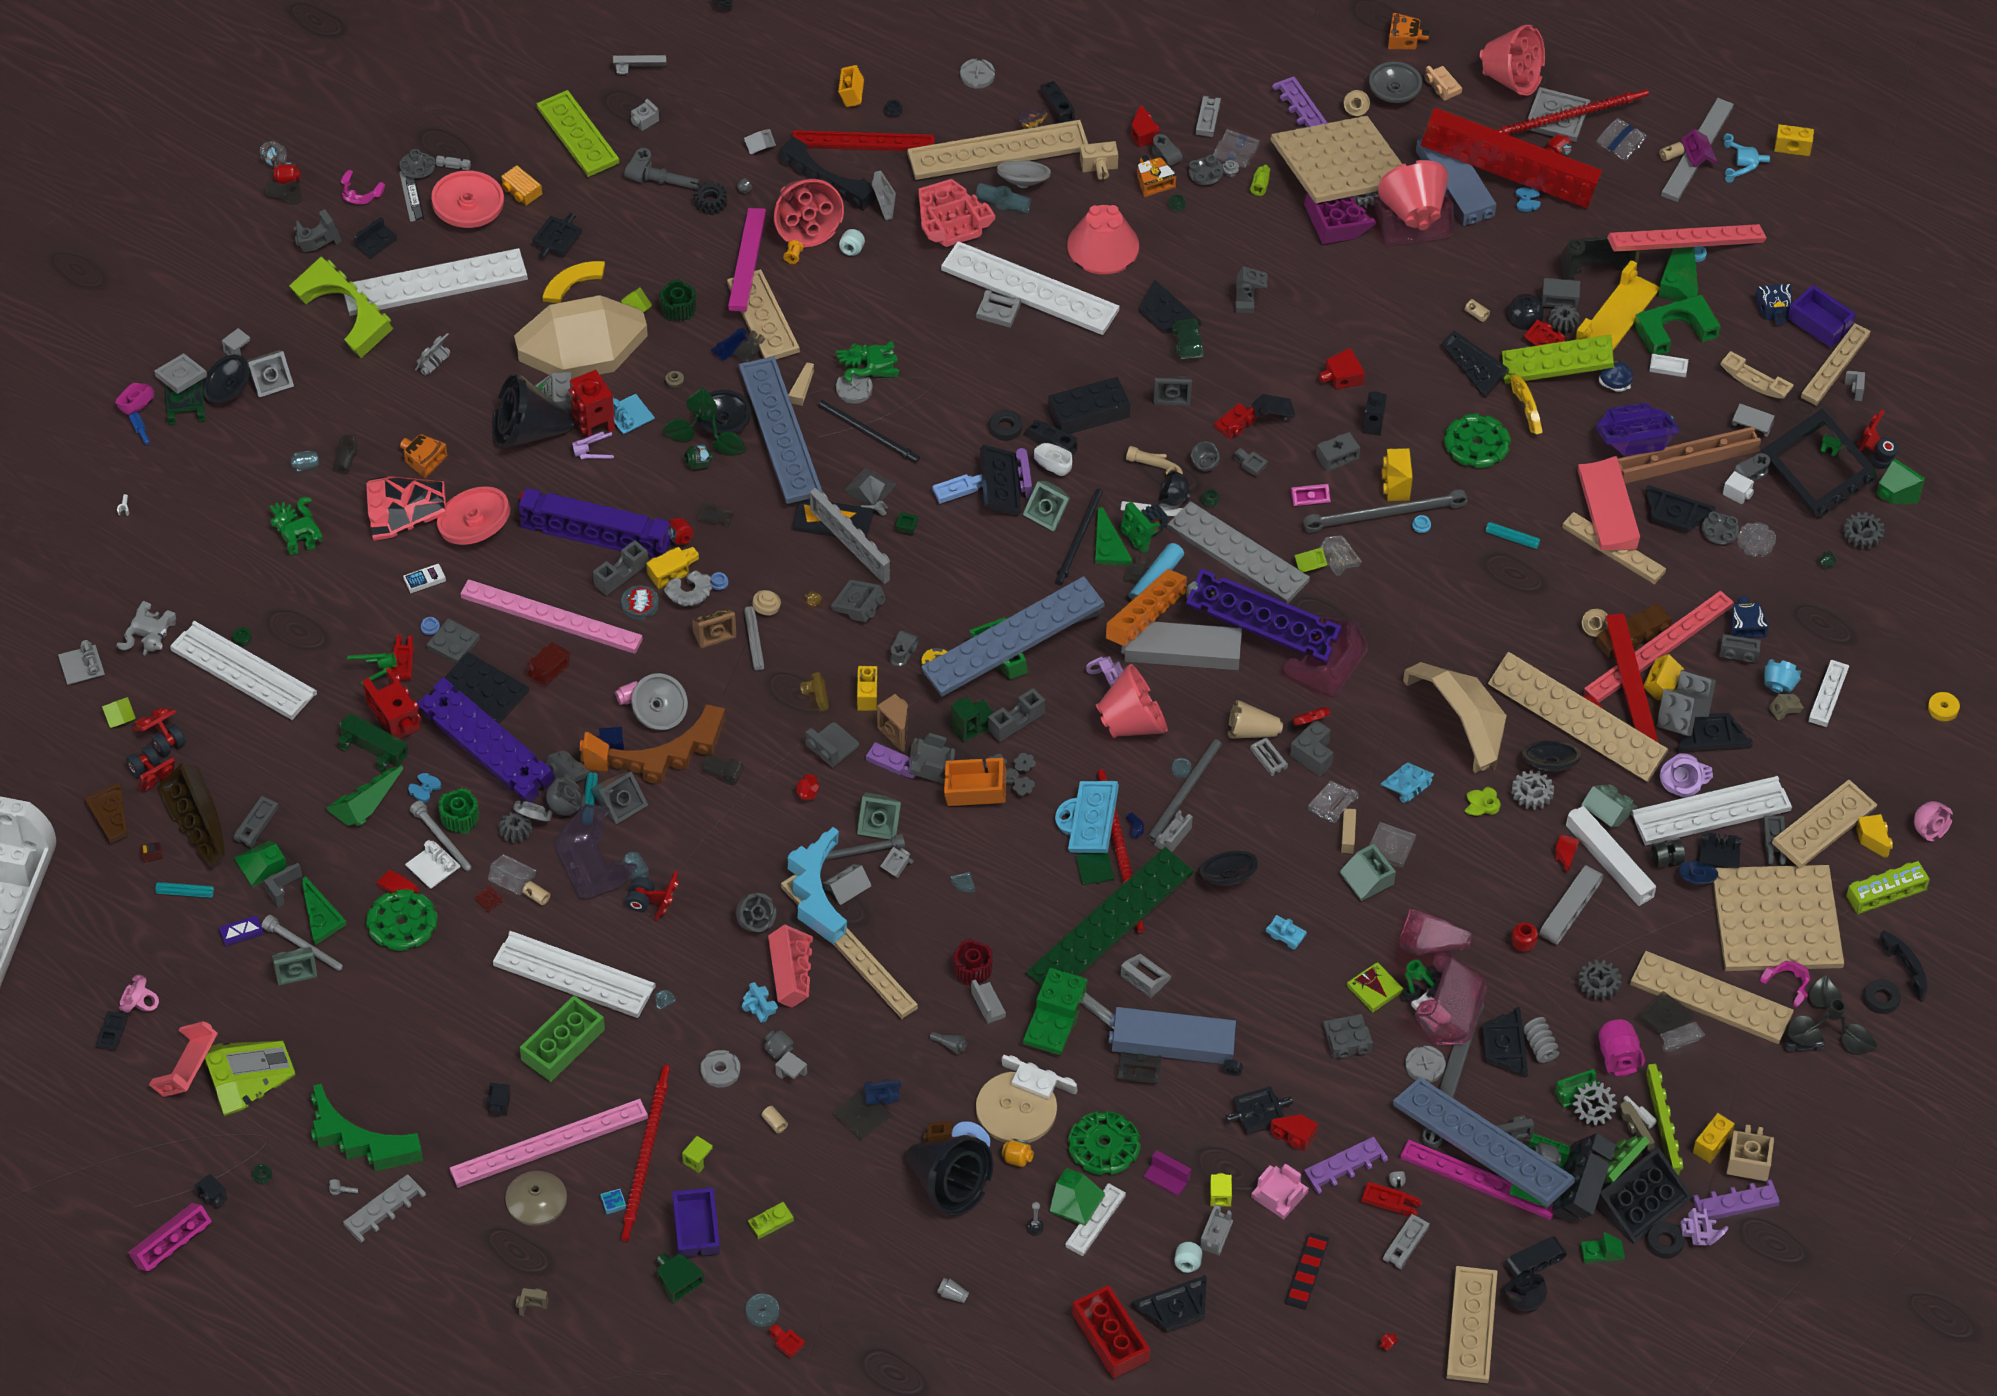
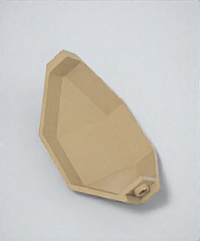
(581, 336)
(1475, 706)

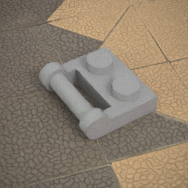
(997, 313)

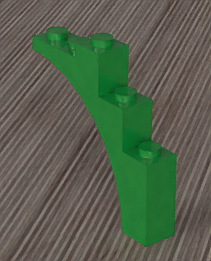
(381, 1149)

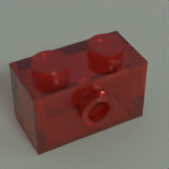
(548, 663)

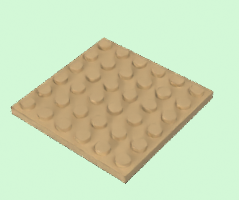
(1337, 158)
(1777, 917)

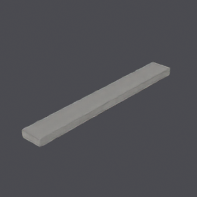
(1684, 170)

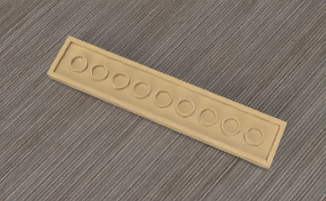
(996, 148)
(1578, 716)

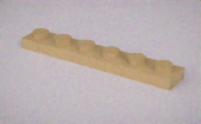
(1835, 364)
(1629, 558)

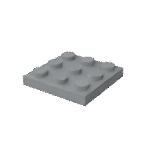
(1551, 101)

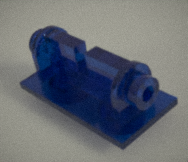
(729, 345)

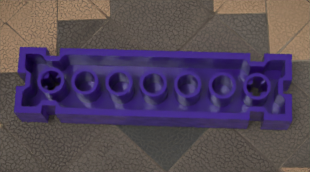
(592, 523)
(1264, 616)
(486, 740)

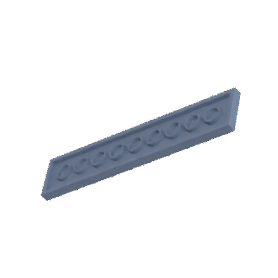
(780, 429)
(1012, 636)
(1484, 1141)

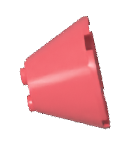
(1515, 59)
(1415, 192)
(808, 212)
(1103, 241)
(1129, 707)

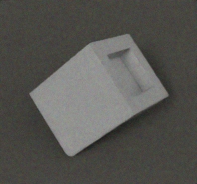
(760, 141)
(234, 342)
(790, 1066)

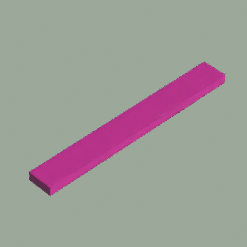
(747, 259)
(1469, 1176)

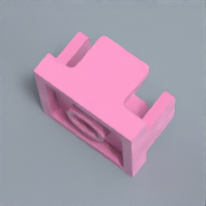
(1280, 1190)

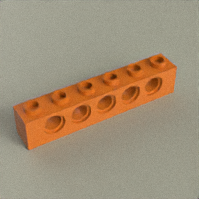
(1146, 607)

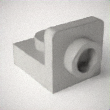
(1856, 380)
(896, 861)

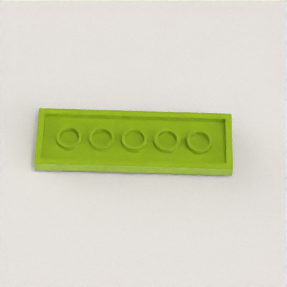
(578, 133)
(1559, 358)

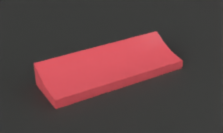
(1609, 505)

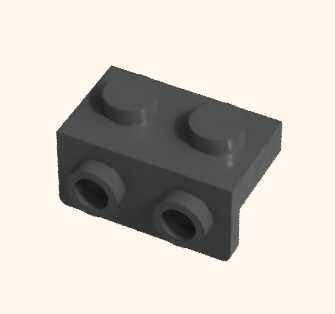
(1740, 648)
(566, 766)

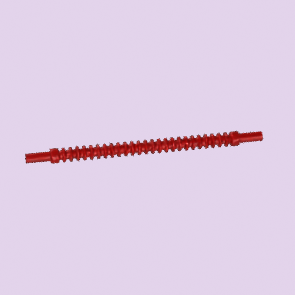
(1628, 98)
(1120, 851)
(646, 1152)

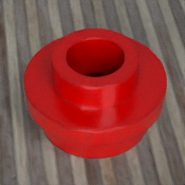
(1388, 1341)

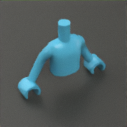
(1744, 157)

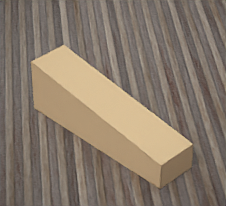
(800, 388)
(1348, 832)

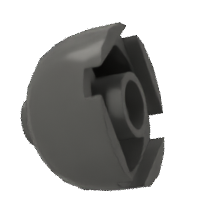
(564, 797)
(755, 912)

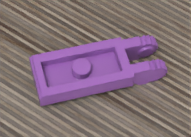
(1024, 471)
(889, 760)

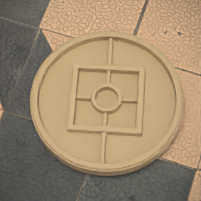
(1013, 1112)

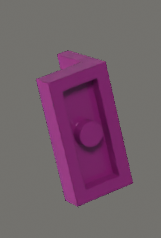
(1698, 148)
(1168, 1173)

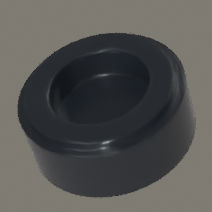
(1232, 1067)

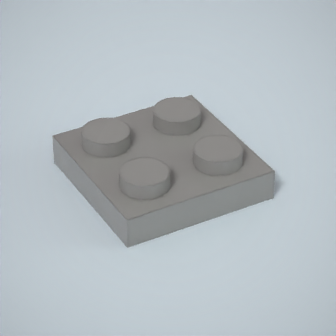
(180, 373)

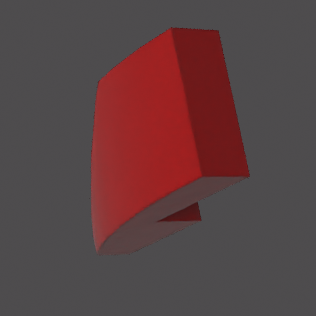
(1565, 850)
(393, 881)

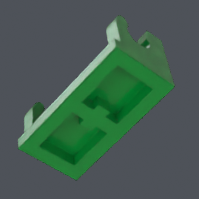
(1569, 1087)

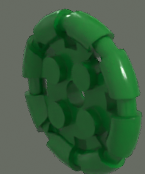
(1477, 431)
(399, 910)
(1104, 1153)

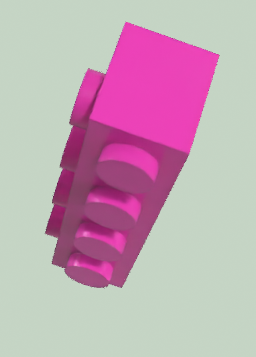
(170, 1237)

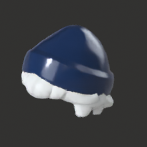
(1617, 378)

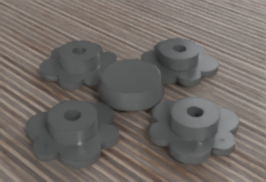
(1023, 762)

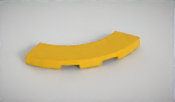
(581, 272)
(1522, 391)

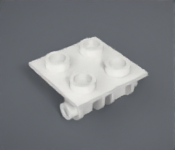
(432, 864)

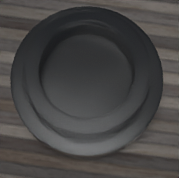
(893, 108)

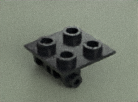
(1720, 851)

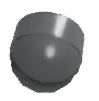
(744, 186)

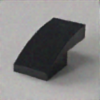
(112, 1030)

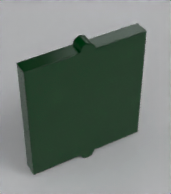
(1094, 868)

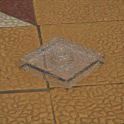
(1393, 843)

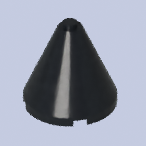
(527, 414)
(952, 1171)

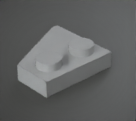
(884, 193)

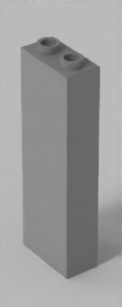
(1186, 646)

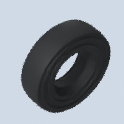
(1005, 434)
(1882, 1007)
(1665, 1251)

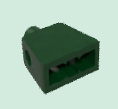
(678, 1276)

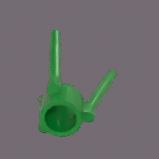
(384, 661)

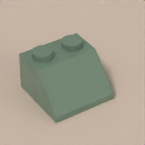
(294, 965)

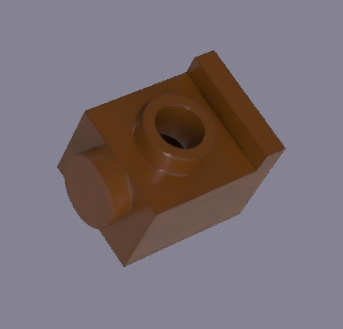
(938, 1131)

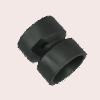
(1666, 853)

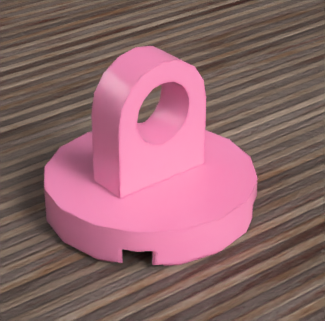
(135, 994)

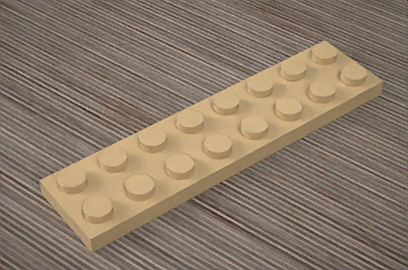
(1712, 997)

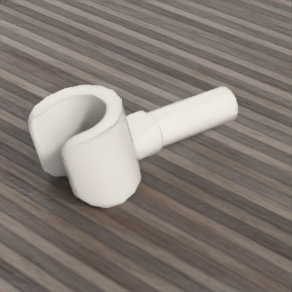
(123, 506)

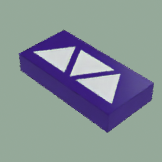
(241, 930)

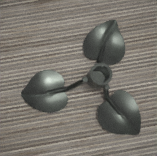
(1827, 996)

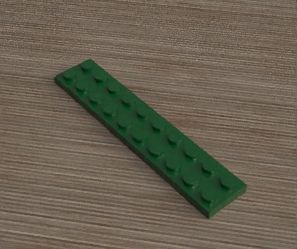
(1114, 917)

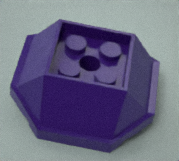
(1637, 429)

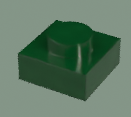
(906, 523)

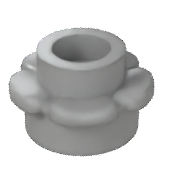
(1230, 168)

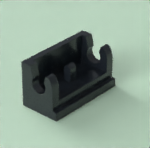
(1274, 405)

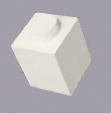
(1738, 488)

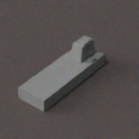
(623, 62)

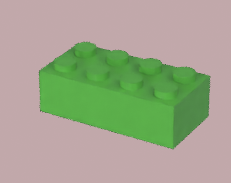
(562, 1038)

